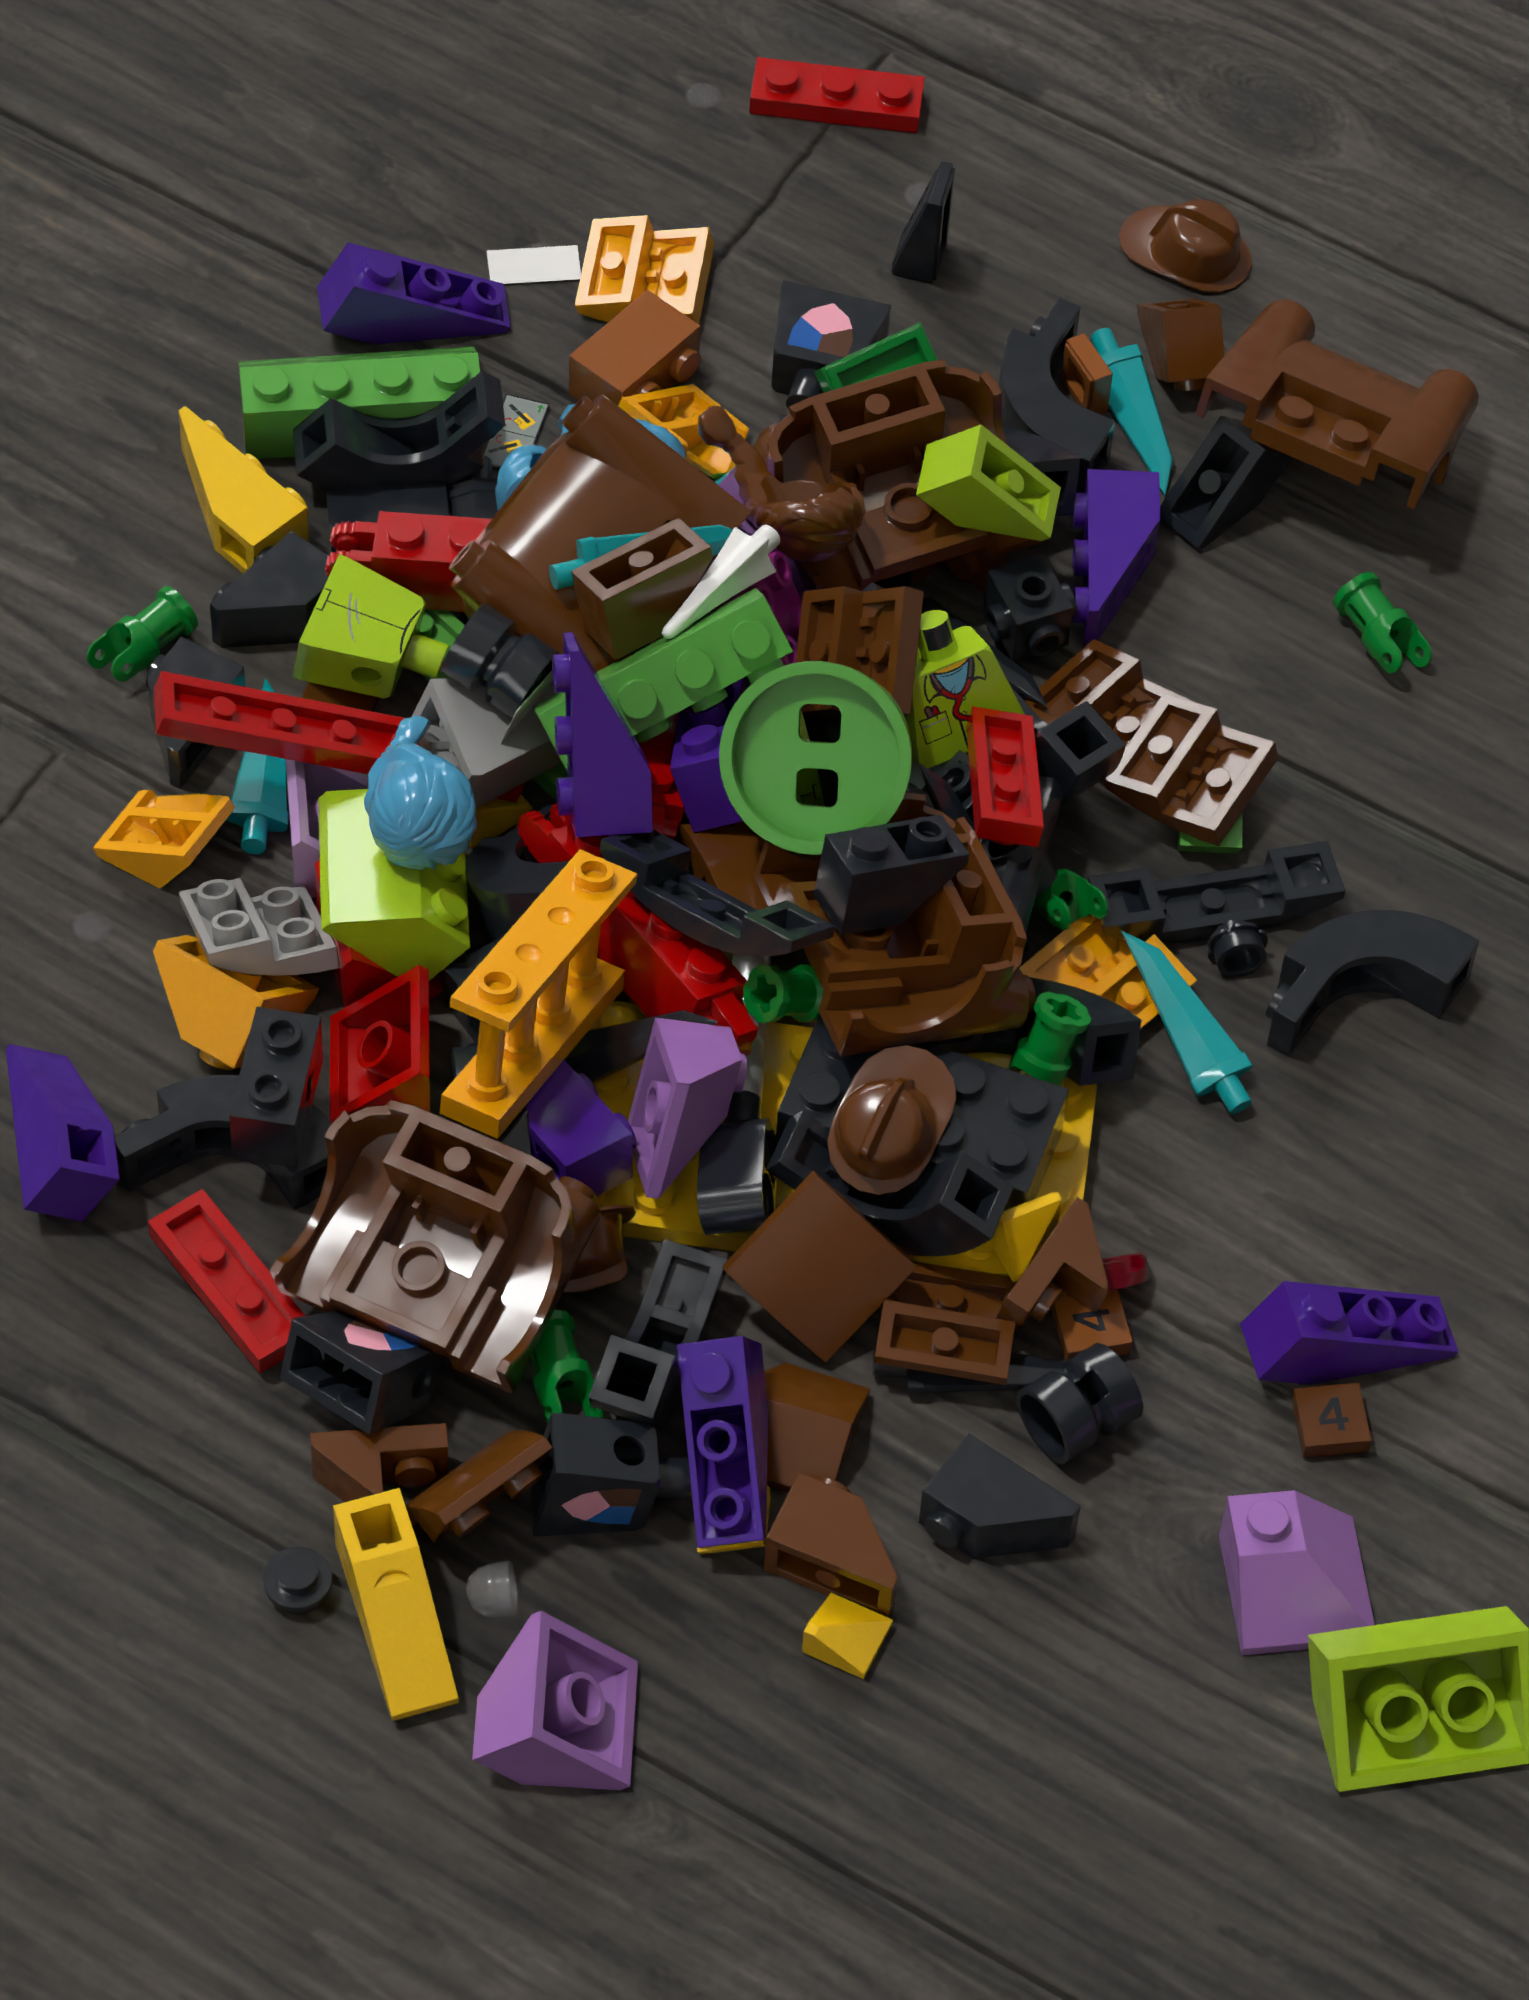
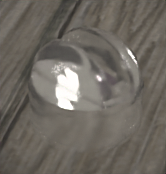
(494, 1590)

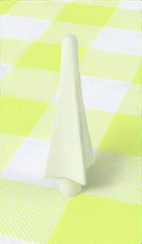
(737, 566)

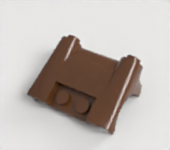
(1337, 408)
(878, 440)
(591, 482)
(919, 982)
(440, 1238)

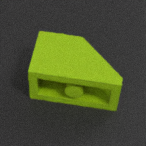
(987, 486)

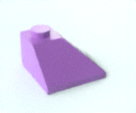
(681, 1096)
(1291, 1570)
(558, 1710)

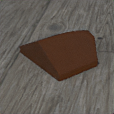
(809, 1423)

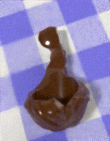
(808, 516)

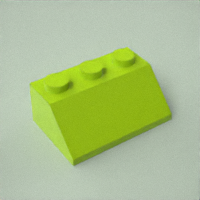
(381, 908)
(1422, 1697)

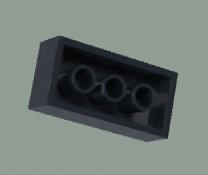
(997, 1116)

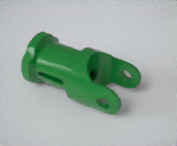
(1382, 625)
(141, 637)
(1069, 900)
(779, 993)
(1051, 1038)
(560, 1369)

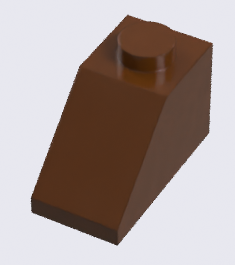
(1182, 340)
(639, 586)
(831, 1545)

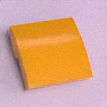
(630, 257)
(1100, 965)

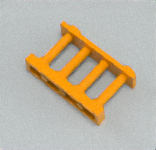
(537, 994)

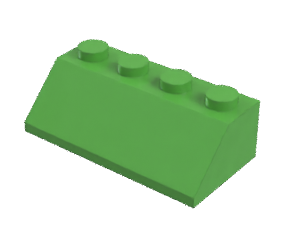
(380, 384)

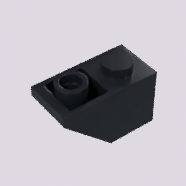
(272, 597)
(885, 871)

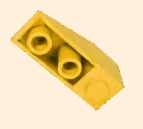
(236, 495)
(394, 1603)

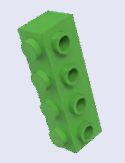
(687, 670)

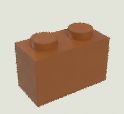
(636, 352)

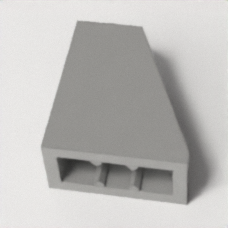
(469, 736)

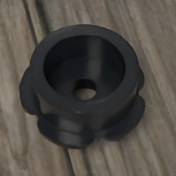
(1238, 948)

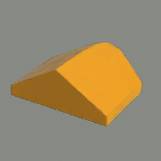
(678, 412)
(162, 833)

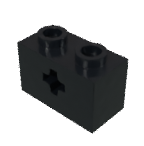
(276, 1087)

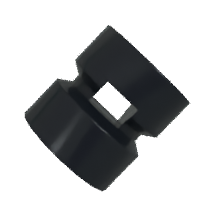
(496, 658)
(1085, 1399)

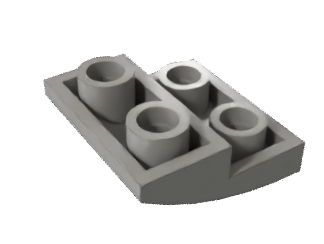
(260, 933)

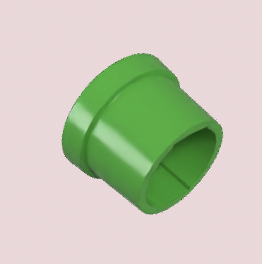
(765, 752)

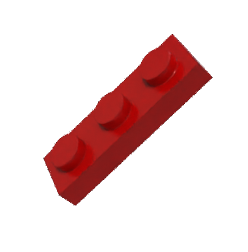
(837, 95)
(1004, 777)
(226, 1277)

